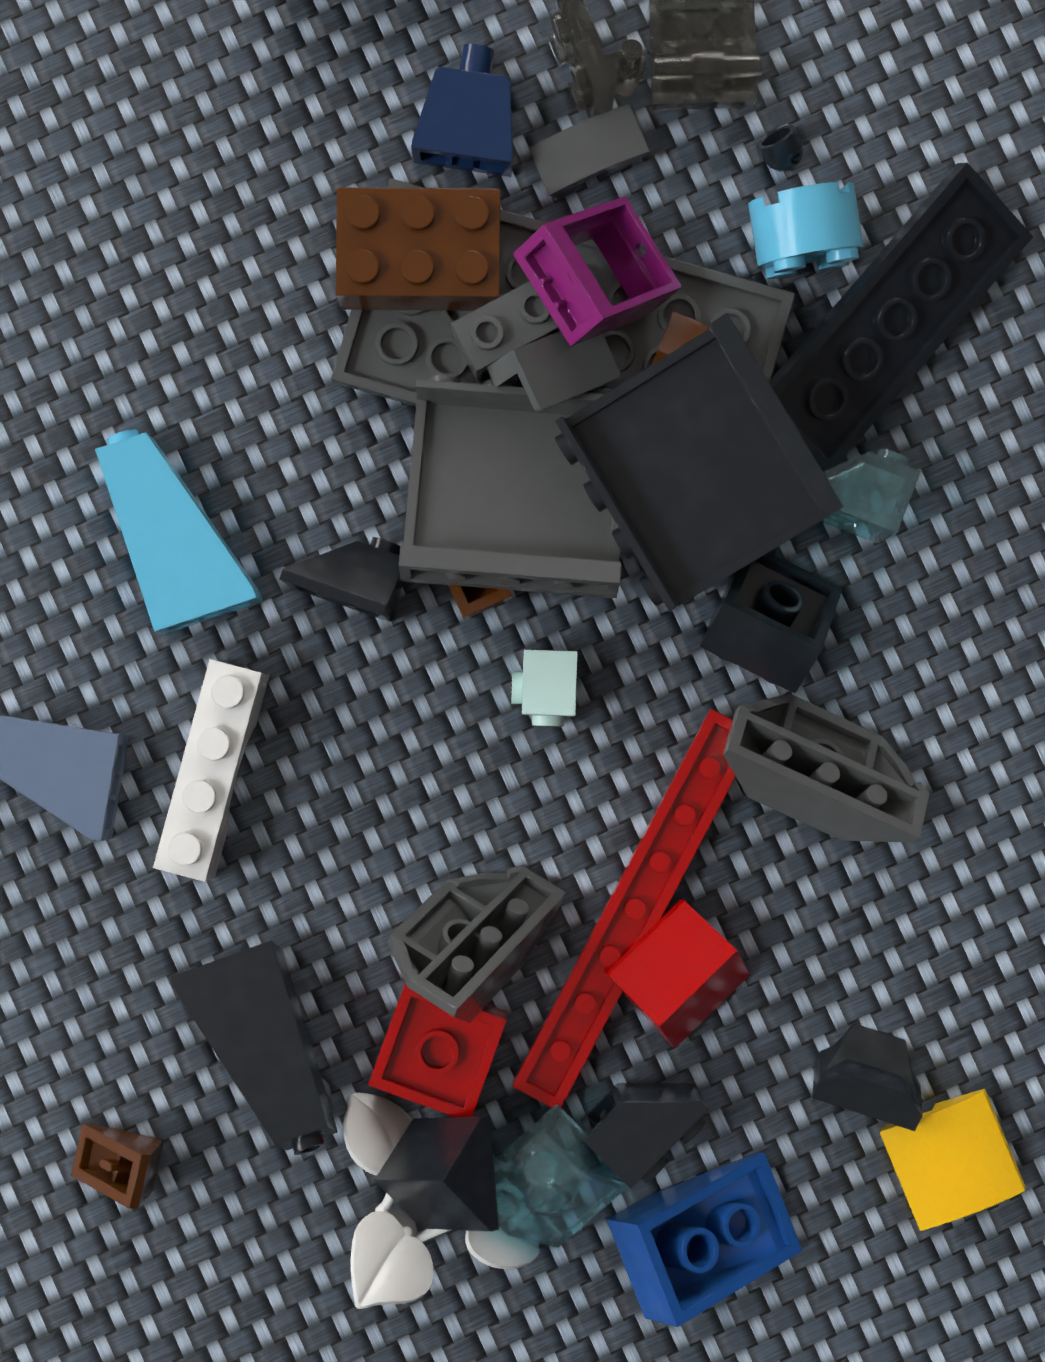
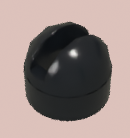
(781, 148)

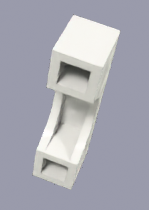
(208, 771)

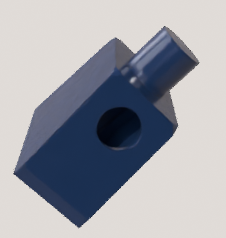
(467, 117)

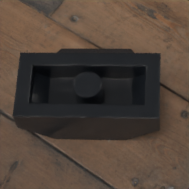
(869, 1076)

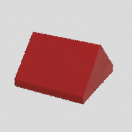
(679, 972)

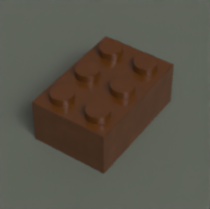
(417, 248)

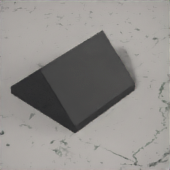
(444, 1174)

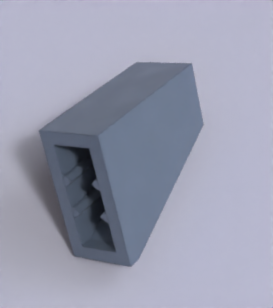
(65, 771)

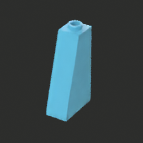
(172, 543)

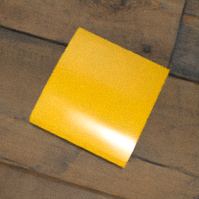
(953, 1160)

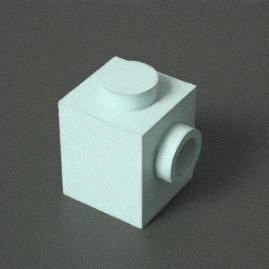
(546, 686)

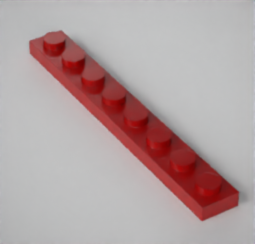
(629, 914)

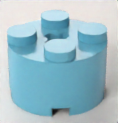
(806, 227)

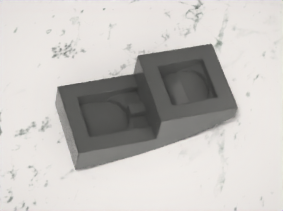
(590, 149)

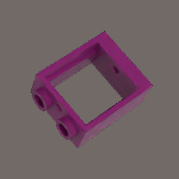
(570, 287)

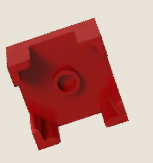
(437, 1056)

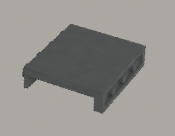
(499, 498)

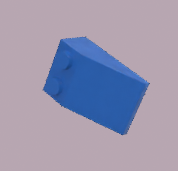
(704, 1239)

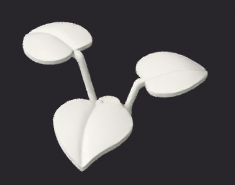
(386, 1249)

